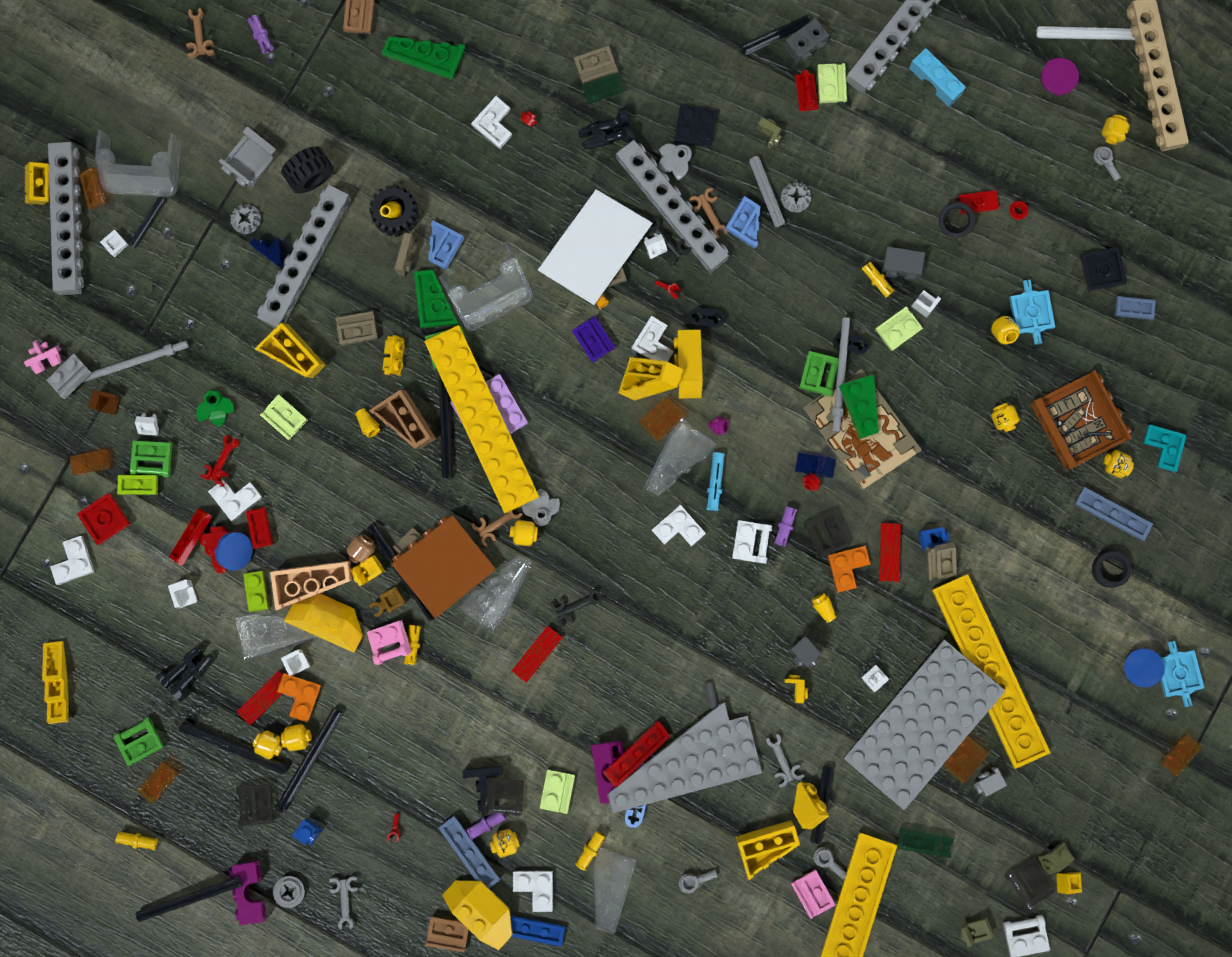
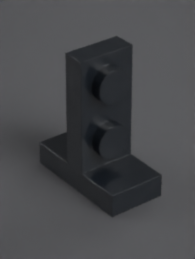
(483, 774)

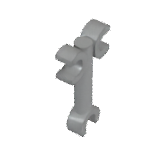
(788, 775)
(344, 885)

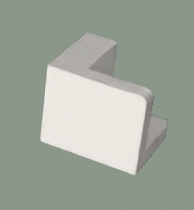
(925, 303)
(182, 593)
(295, 662)

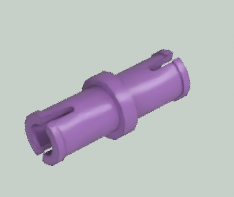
(260, 34)
(785, 526)
(485, 824)

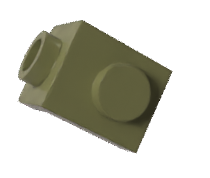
(769, 128)
(1056, 859)
(976, 931)

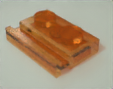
(662, 419)
(965, 759)

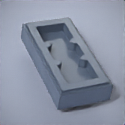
(1135, 308)

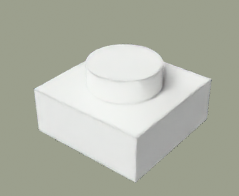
(114, 243)

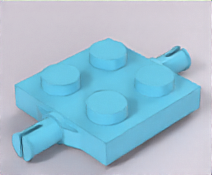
(1032, 311)
(1181, 674)

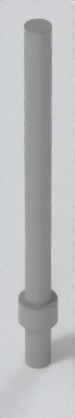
(167, 350)
(837, 411)

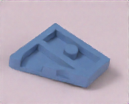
(745, 222)
(443, 245)

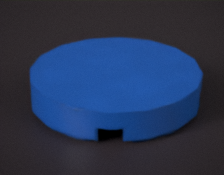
(233, 551)
(1144, 667)

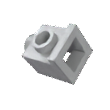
(989, 782)

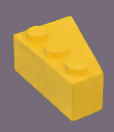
(290, 349)
(690, 360)
(648, 378)
(766, 845)

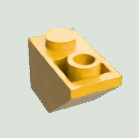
(808, 807)

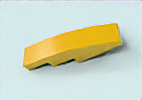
(56, 684)

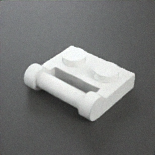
(745, 542)
(1029, 942)

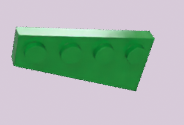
(432, 57)

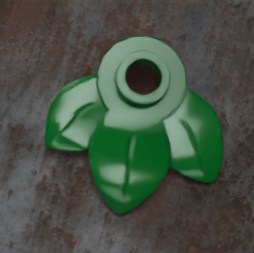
(214, 411)

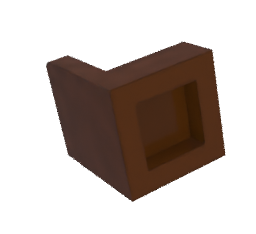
(104, 402)

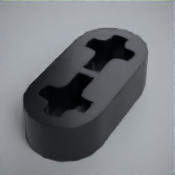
(708, 323)
(852, 348)

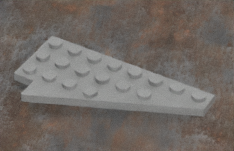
(700, 758)

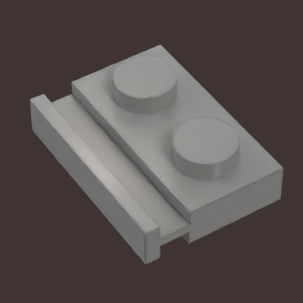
(69, 376)

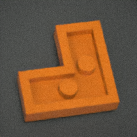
(842, 566)
(304, 693)

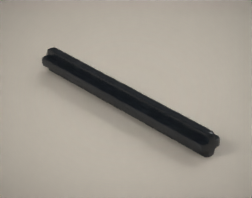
(445, 429)
(389, 553)
(232, 747)
(308, 760)
(188, 899)

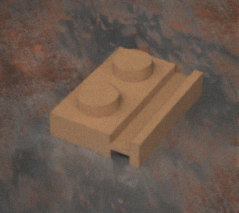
(358, 16)
(447, 934)

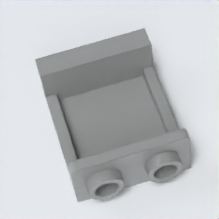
(249, 159)

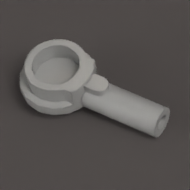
(1103, 156)
(824, 858)
(688, 882)

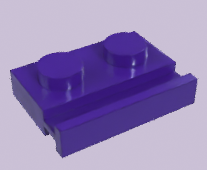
(593, 339)

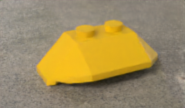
(327, 620)
(480, 911)

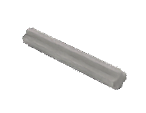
(766, 191)

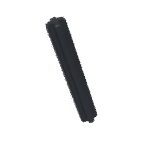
(775, 35)
(823, 794)

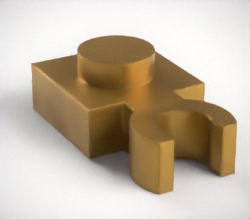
(389, 600)

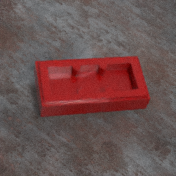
(980, 201)
(259, 528)

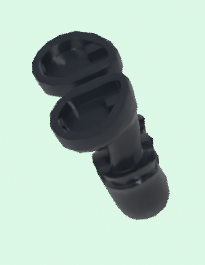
(598, 130)
(195, 670)

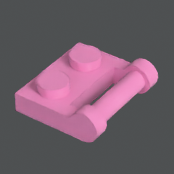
(386, 636)

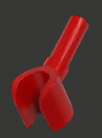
(670, 288)
(394, 828)

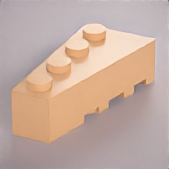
(303, 582)

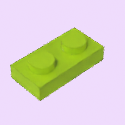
(137, 485)
(256, 591)

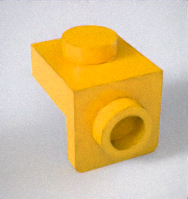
(367, 571)
(800, 692)

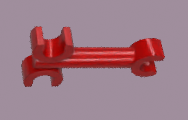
(216, 473)

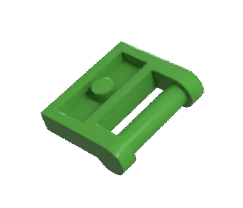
(813, 373)
(151, 452)
(142, 746)

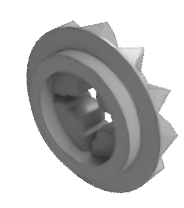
(788, 201)
(244, 227)
(280, 888)

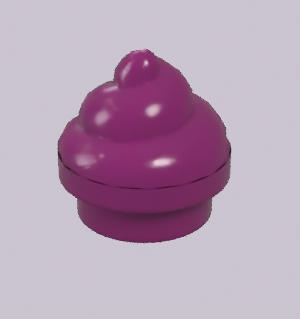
(719, 425)

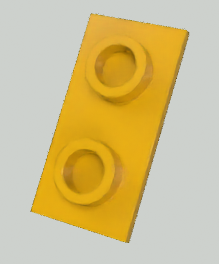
(394, 347)

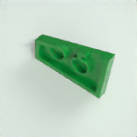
(431, 302)
(861, 404)

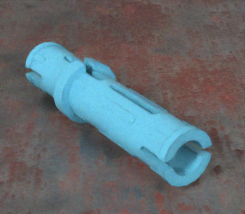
(715, 482)

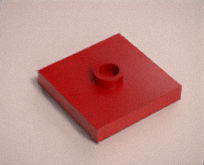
(103, 519)

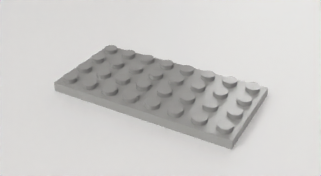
(924, 724)

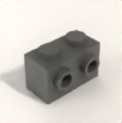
(806, 41)
(903, 263)
(804, 653)

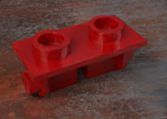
(806, 91)

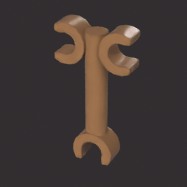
(200, 47)
(703, 200)
(485, 531)

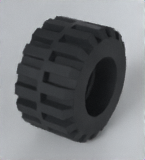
(307, 170)
(398, 225)

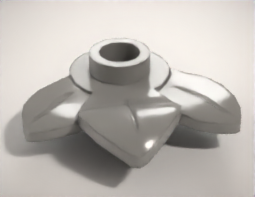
(672, 161)
(541, 505)

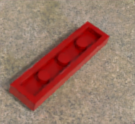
(636, 754)

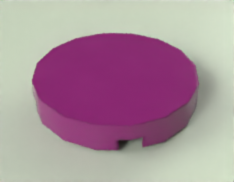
(1059, 76)

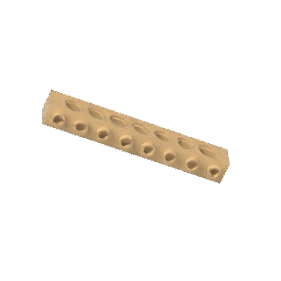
(1162, 65)

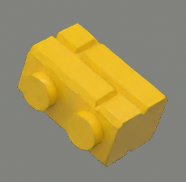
(37, 183)

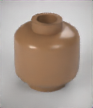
(360, 549)

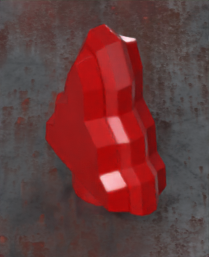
(210, 542)

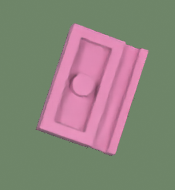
(813, 894)

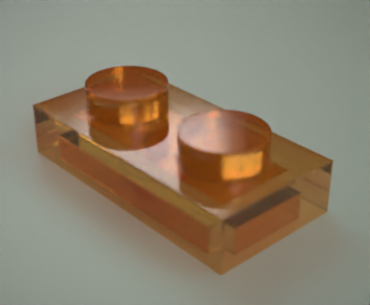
(92, 188)
(90, 462)
(1180, 755)
(158, 782)

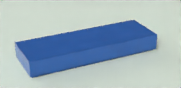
(537, 930)

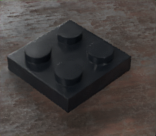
(695, 126)
(1103, 269)

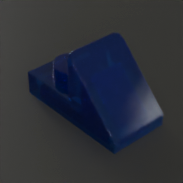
(273, 253)
(815, 465)

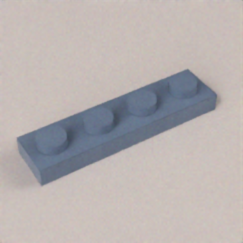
(1113, 514)
(469, 852)

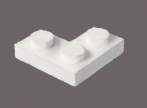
(489, 122)
(648, 344)
(235, 504)
(679, 522)
(78, 562)
(540, 884)

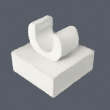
(655, 245)
(147, 425)
(874, 678)

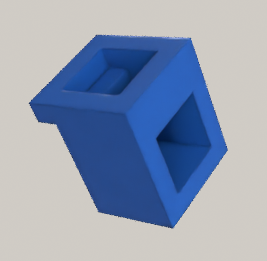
(925, 538)
(307, 832)

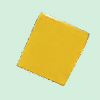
(1069, 882)

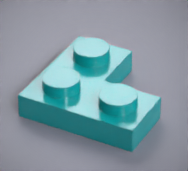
(1169, 442)

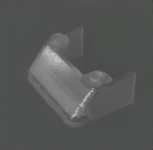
(153, 180)
(492, 298)

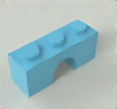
(930, 68)

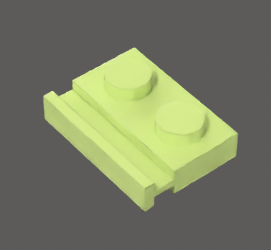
(831, 83)
(898, 329)
(283, 417)
(557, 791)

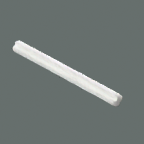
(1085, 33)

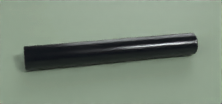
(147, 221)

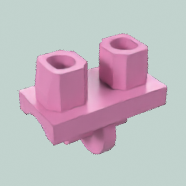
(36, 361)

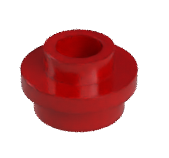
(528, 118)
(1022, 206)
(811, 482)

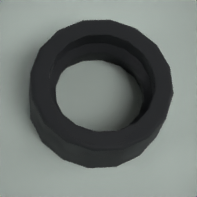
(956, 205)
(1127, 569)

